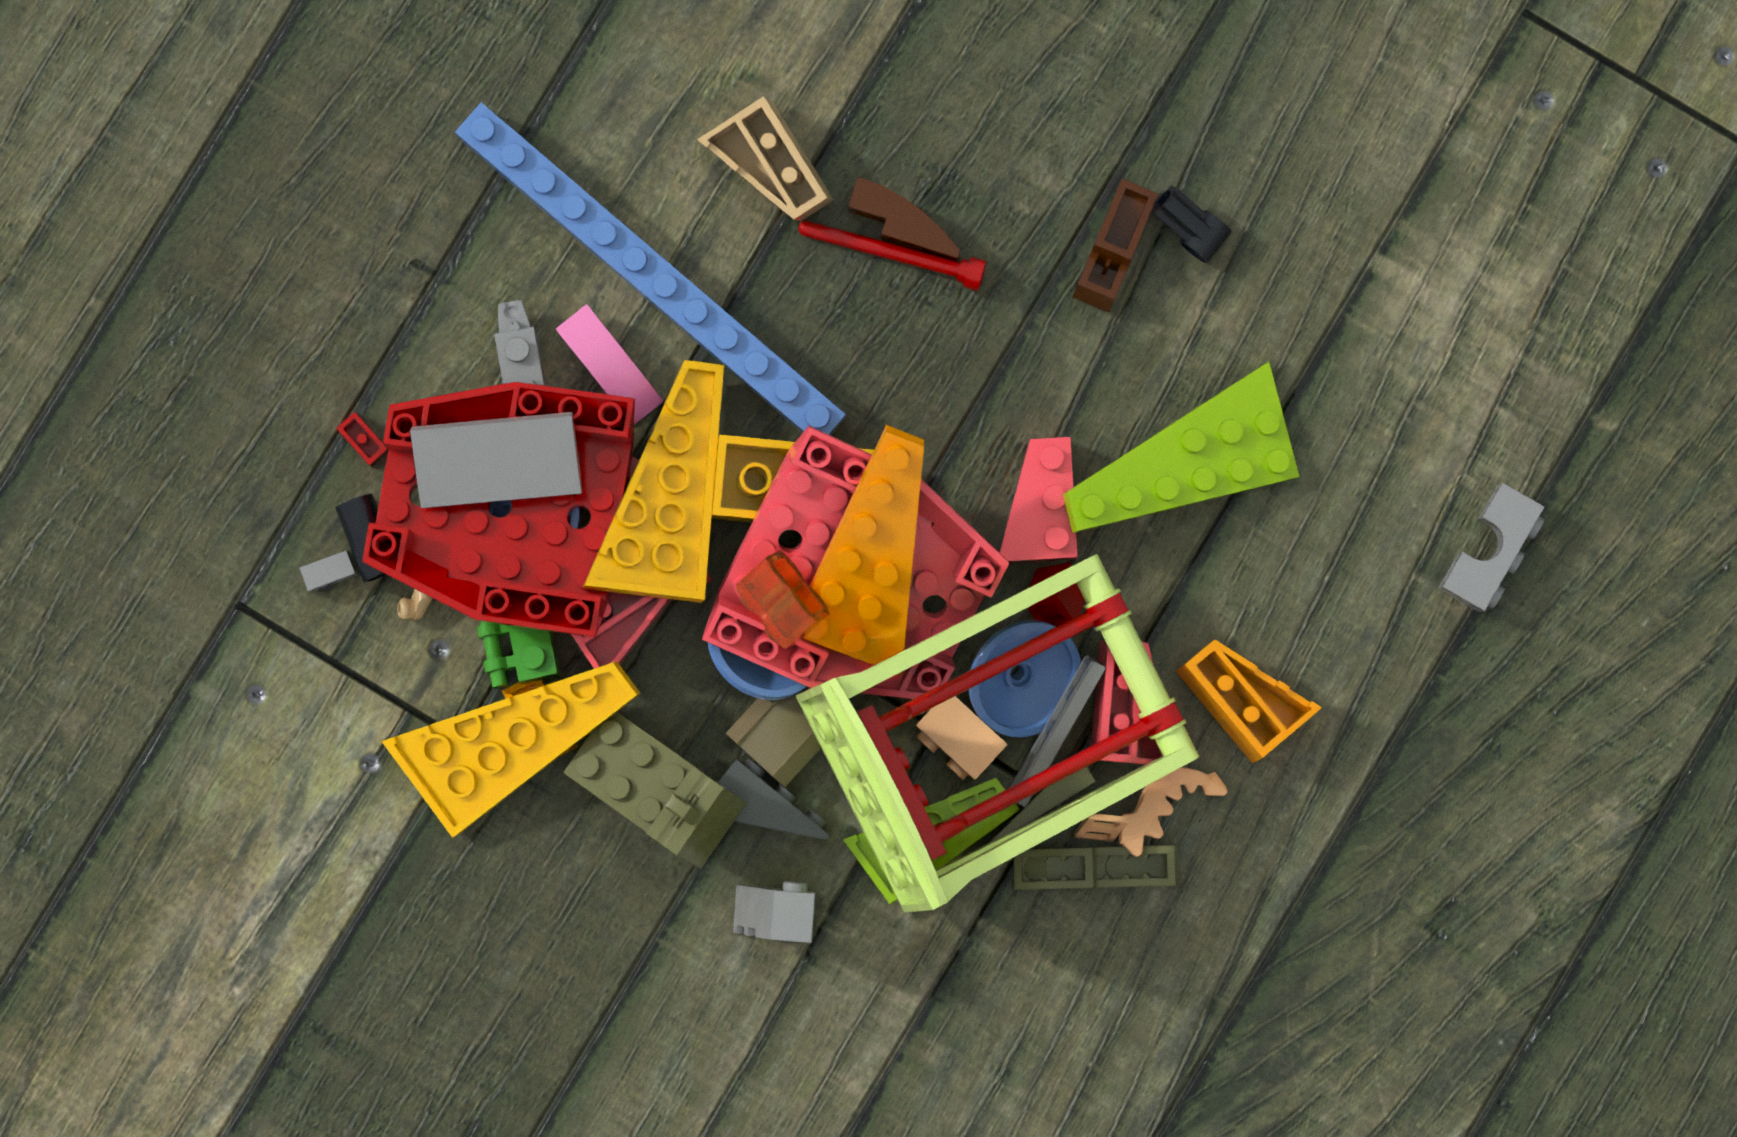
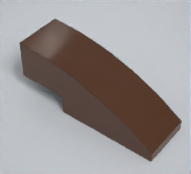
(903, 221)
(1115, 245)

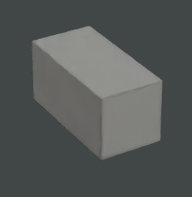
(328, 571)

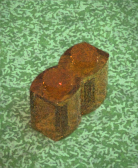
(782, 599)

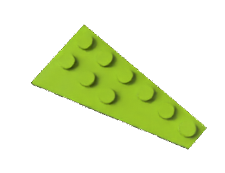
(1209, 453)

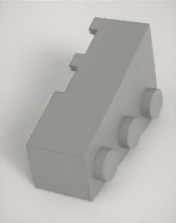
(775, 912)

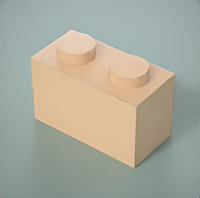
(960, 737)

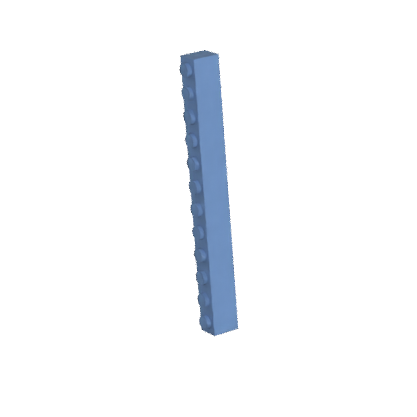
(648, 272)

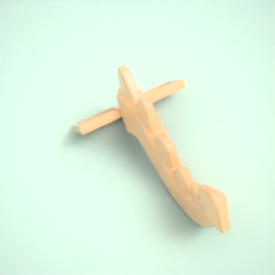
(1151, 804)

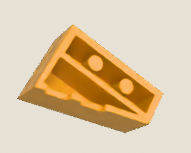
(1245, 700)

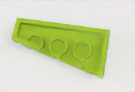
(937, 813)

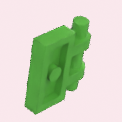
(532, 656)

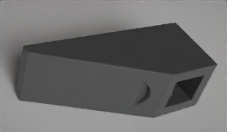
(770, 806)

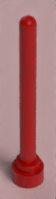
(967, 271)

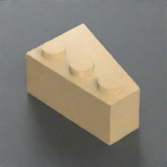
(770, 158)

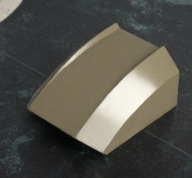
(776, 737)

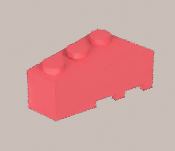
(1038, 517)
(621, 627)
(1117, 710)

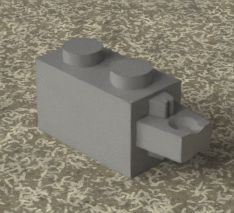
(518, 346)

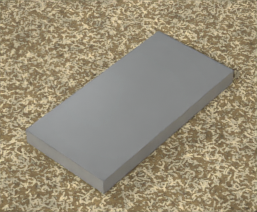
(496, 460)

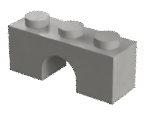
(1513, 520)

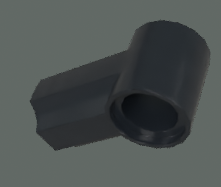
(1198, 229)

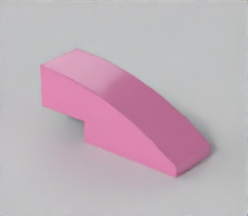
(608, 361)

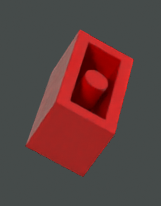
(363, 439)

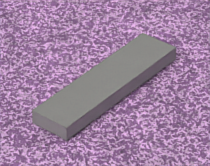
(1061, 721)

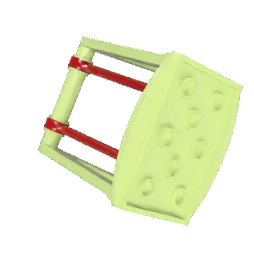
(893, 808)

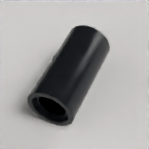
(355, 518)

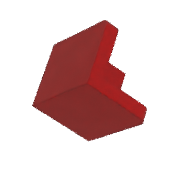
(1059, 606)

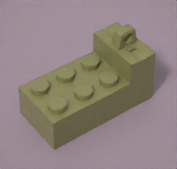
(655, 789)

